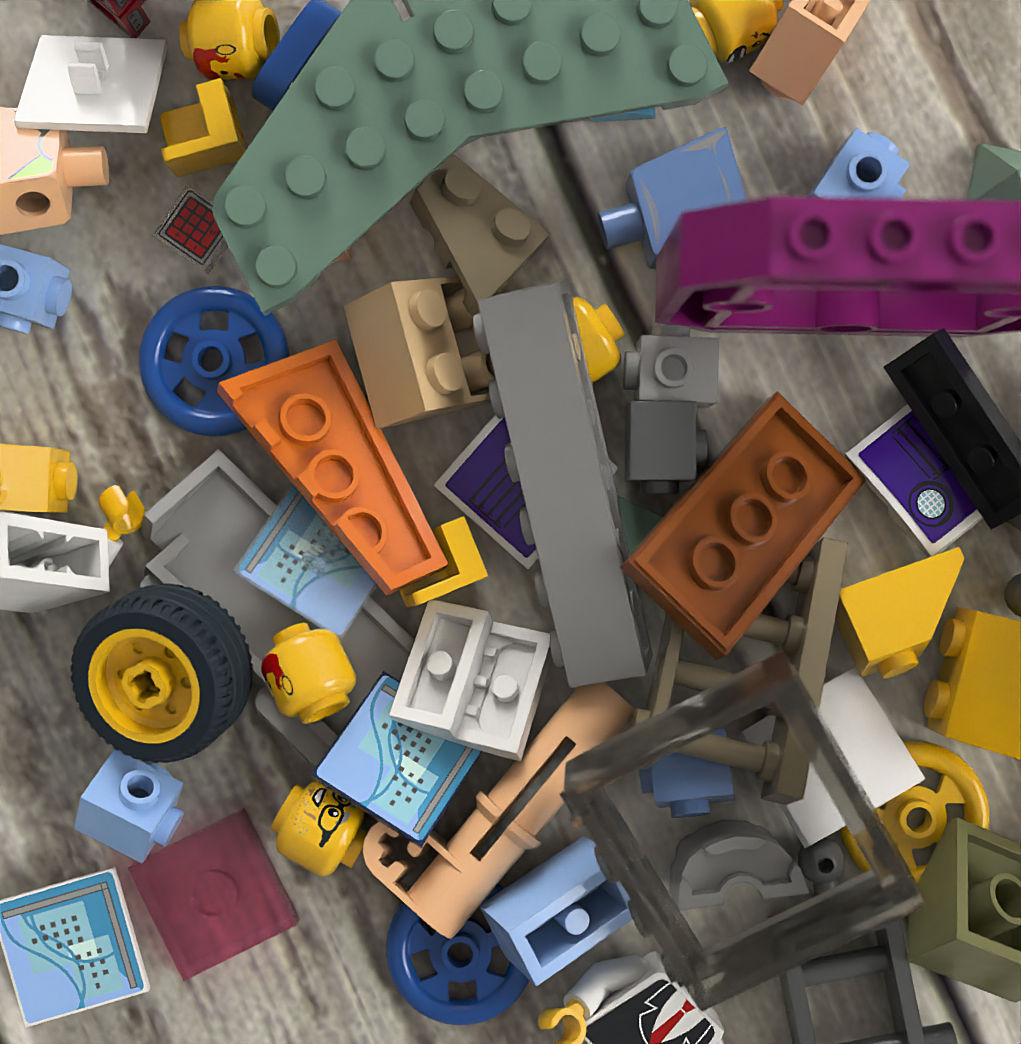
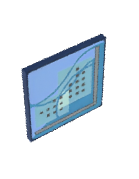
(393, 768)

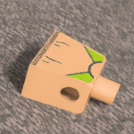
(40, 175)

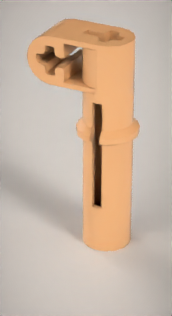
(459, 875)

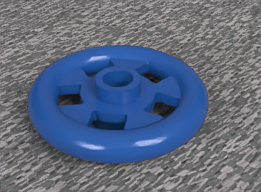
(184, 317)
(431, 994)

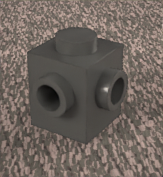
(662, 445)

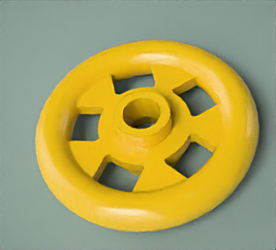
(956, 785)

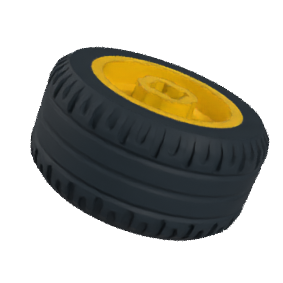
(161, 672)

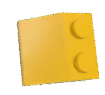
(978, 683)

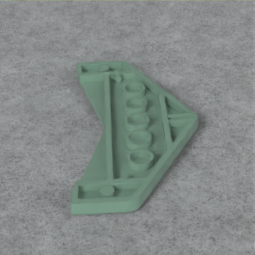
(401, 96)

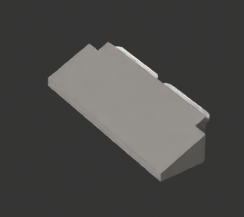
(200, 539)

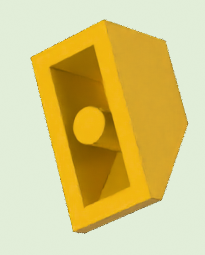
(37, 478)
(896, 613)

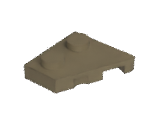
(475, 229)

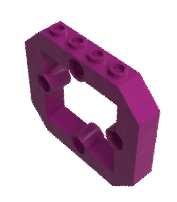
(844, 267)

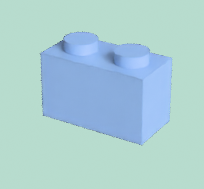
(556, 912)

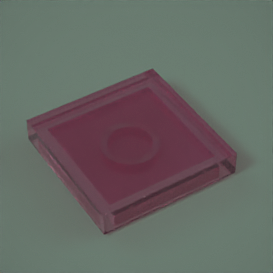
(214, 894)

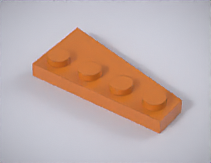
(327, 444)

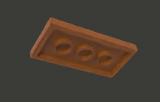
(744, 526)

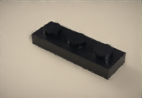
(962, 424)

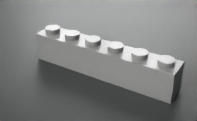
(565, 482)

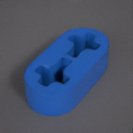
(293, 52)

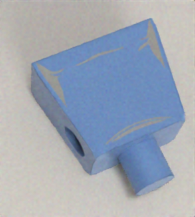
(679, 181)

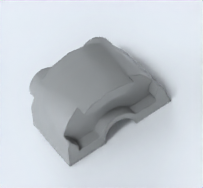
(727, 855)

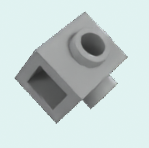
(673, 367)

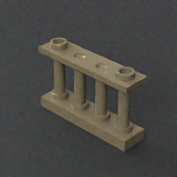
(807, 643)

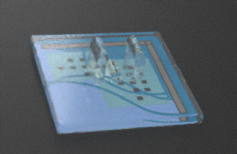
(306, 566)

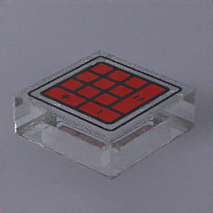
(192, 230)

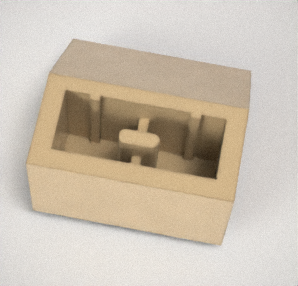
(418, 351)

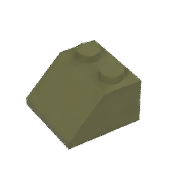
(971, 911)

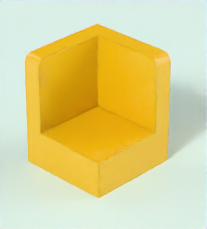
(203, 132)
(462, 569)

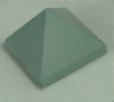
(995, 174)

